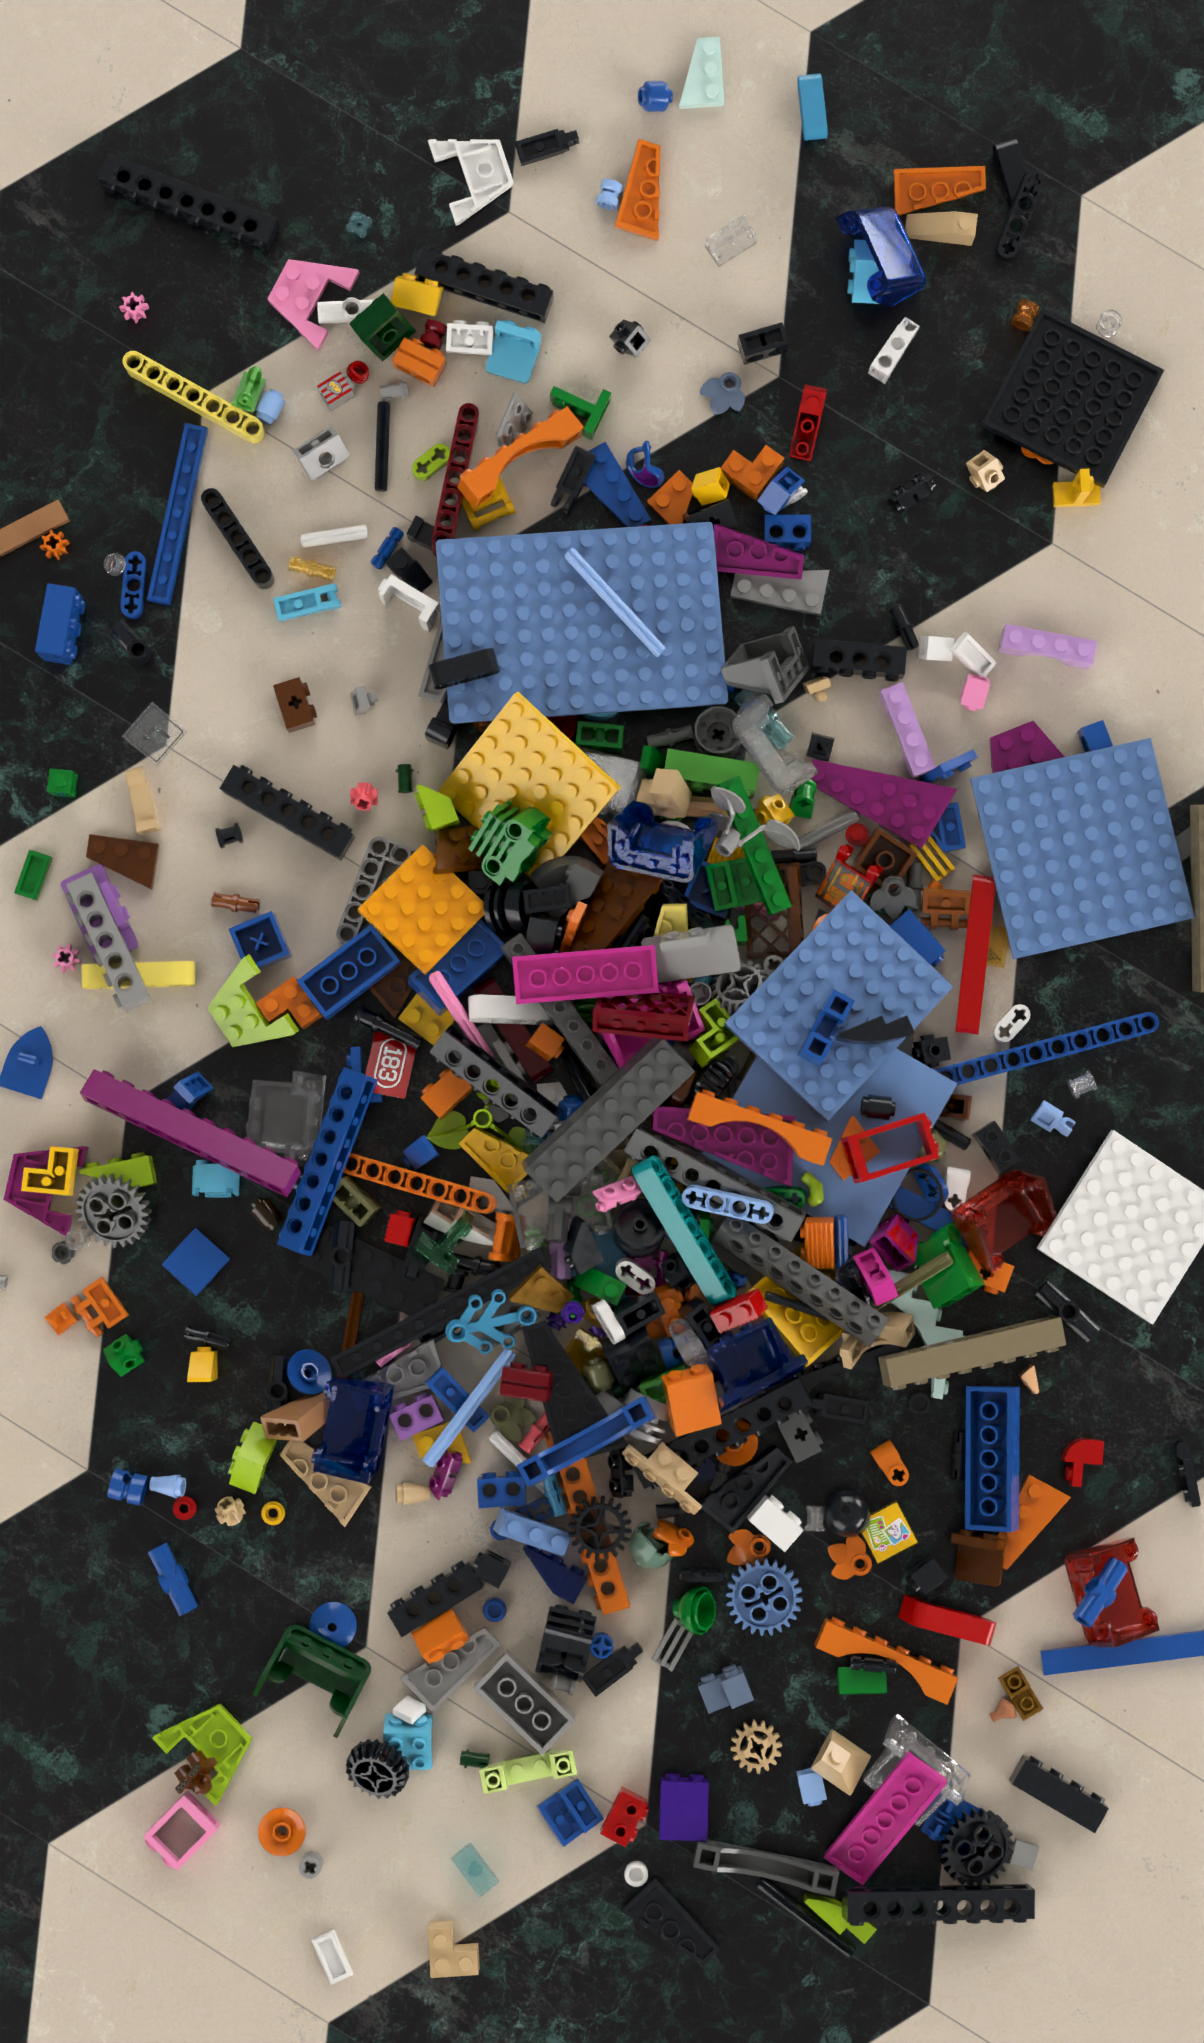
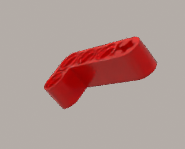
(946, 1620)

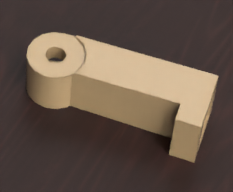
(142, 801)

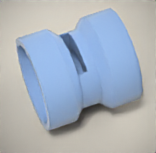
(609, 194)

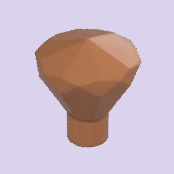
(1004, 1710)

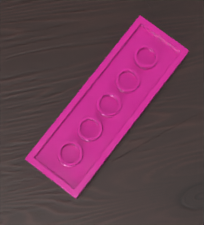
(585, 974)
(885, 1818)

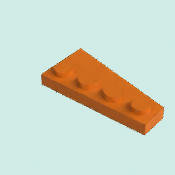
(929, 187)
(640, 198)
(1036, 1509)

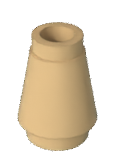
(411, 1493)

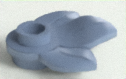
(722, 396)

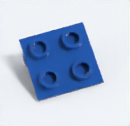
(945, 1814)

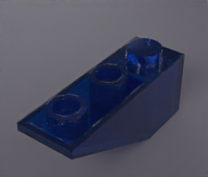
(560, 1578)

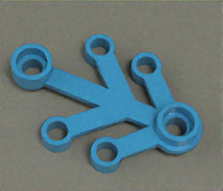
(487, 1323)

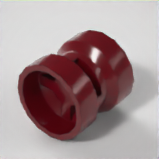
(433, 334)

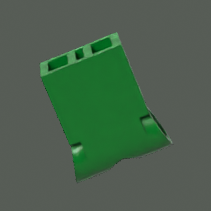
(957, 1279)

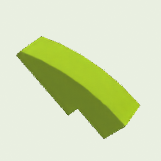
(831, 1912)

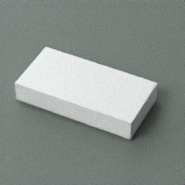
(972, 655)
(332, 1956)

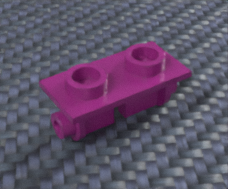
(442, 1482)

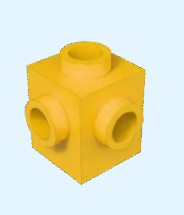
(773, 808)

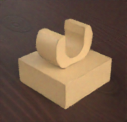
(817, 687)

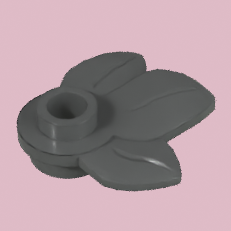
(893, 899)

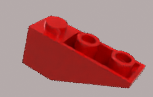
(807, 422)

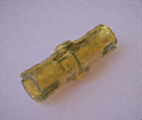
(312, 568)

